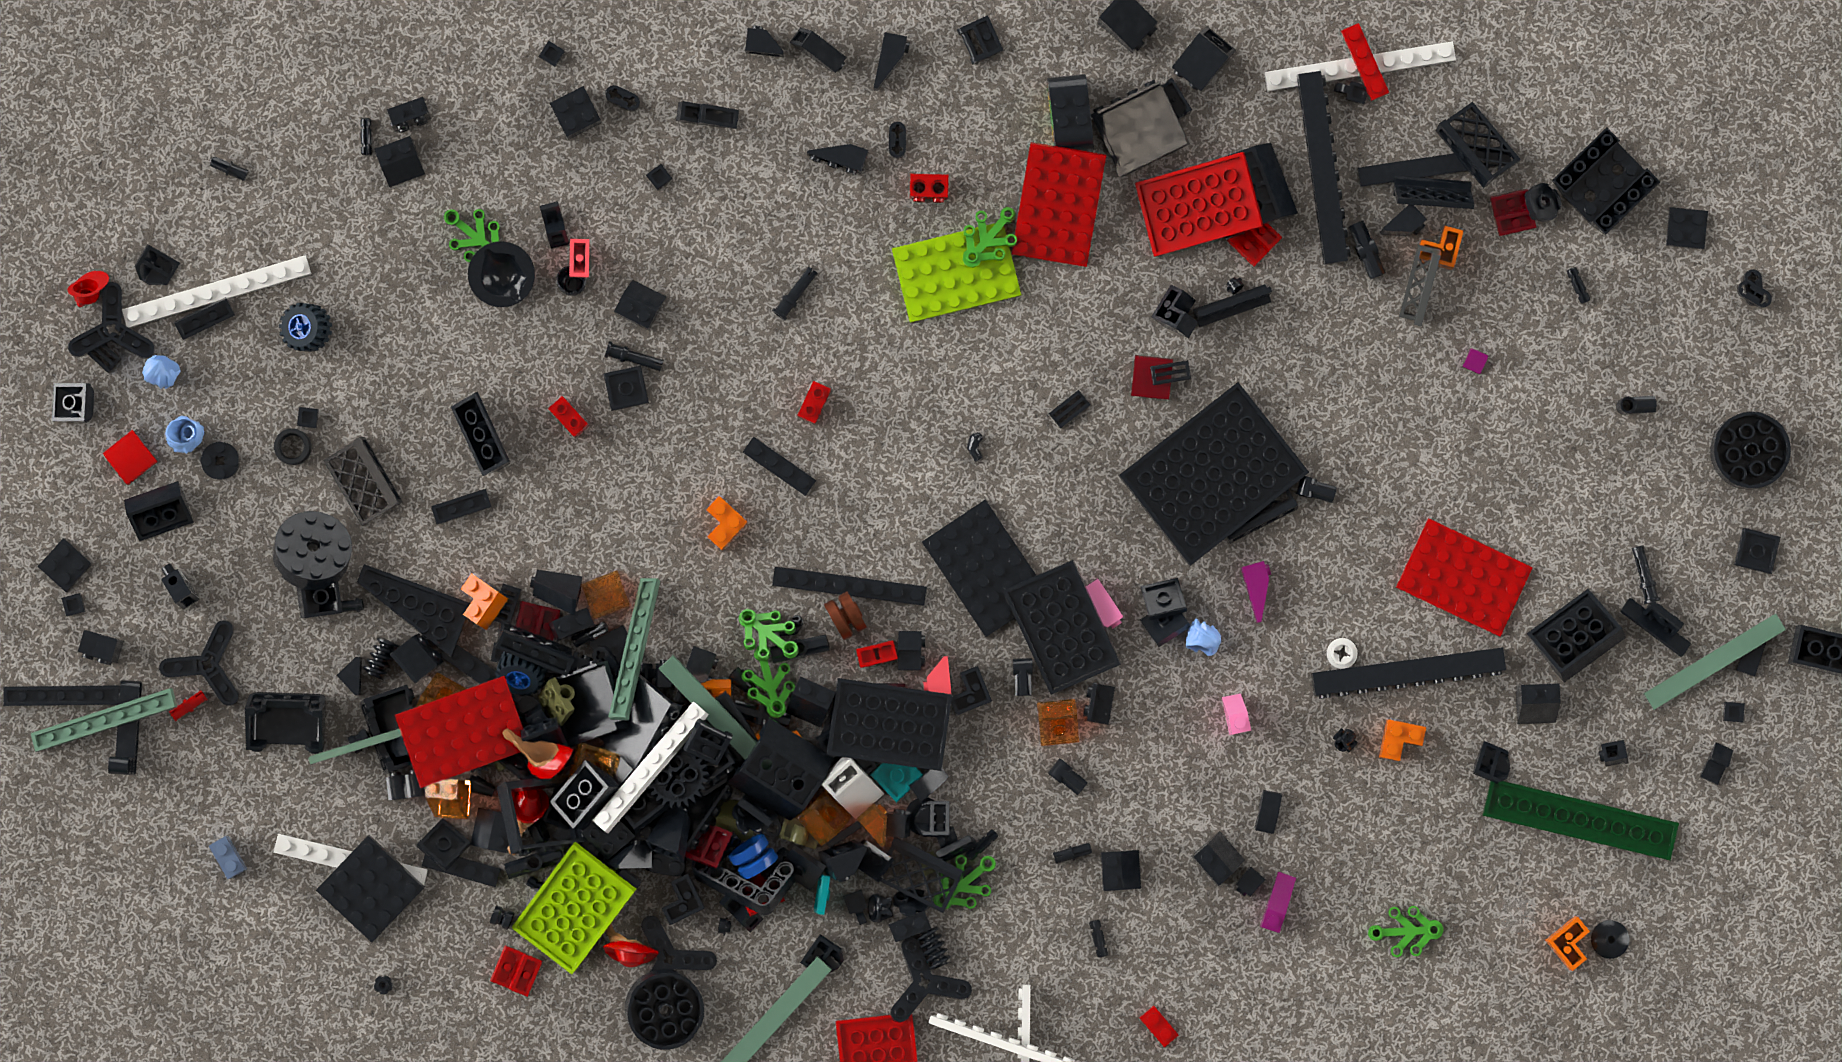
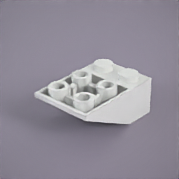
(851, 786)

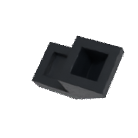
(554, 225)
(740, 913)

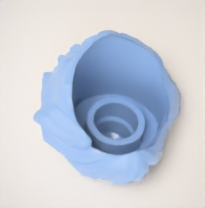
(161, 371)
(184, 434)
(1203, 638)

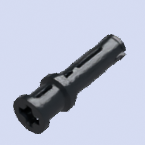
(789, 301)
(625, 354)
(1647, 583)

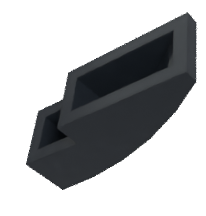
(707, 115)

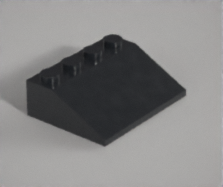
(1576, 635)

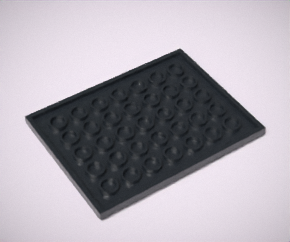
(1213, 474)

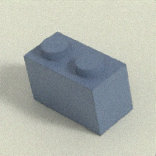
(228, 857)

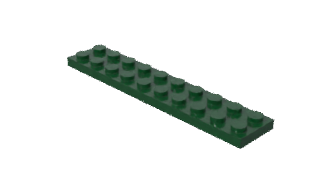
(1581, 819)

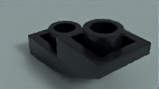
(928, 783)
(1268, 811)

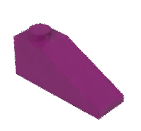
(1256, 583)
(1278, 902)

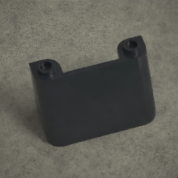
(380, 718)
(285, 720)

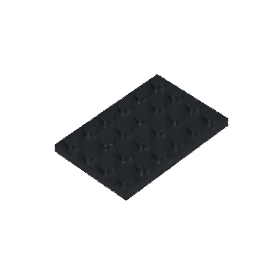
(979, 564)
(1062, 627)
(889, 724)

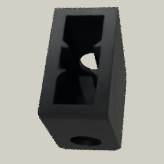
(182, 591)

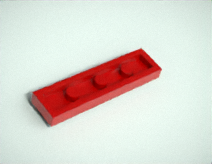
(1365, 62)

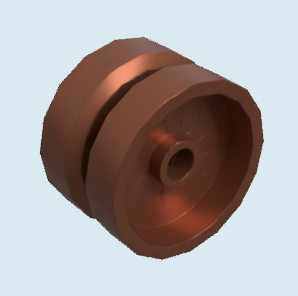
(846, 615)

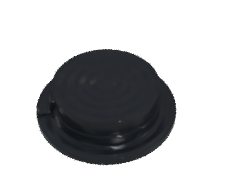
(501, 274)

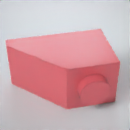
(579, 258)
(939, 678)

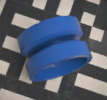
(753, 856)

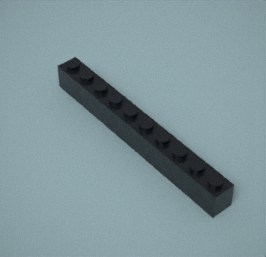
(1322, 167)
(1408, 671)

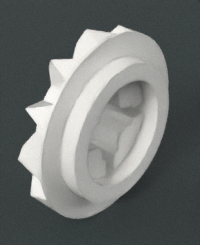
(1346, 661)

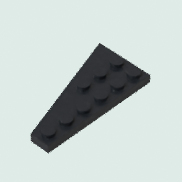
(425, 609)

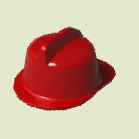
(88, 287)

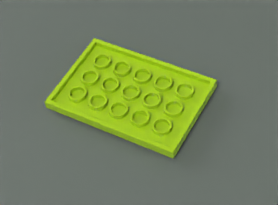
(940, 283)
(573, 908)

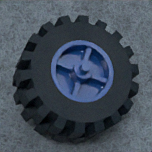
(305, 327)
(521, 675)

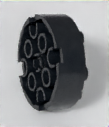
(1730, 447)
(312, 532)
(650, 995)

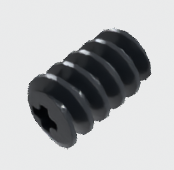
(380, 658)
(934, 948)

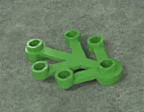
(478, 237)
(987, 240)
(766, 631)
(770, 686)
(964, 886)
(1409, 931)

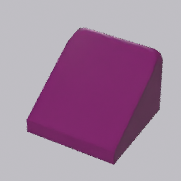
(1475, 361)

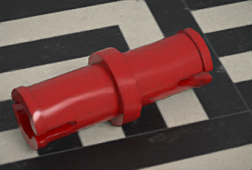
(188, 705)

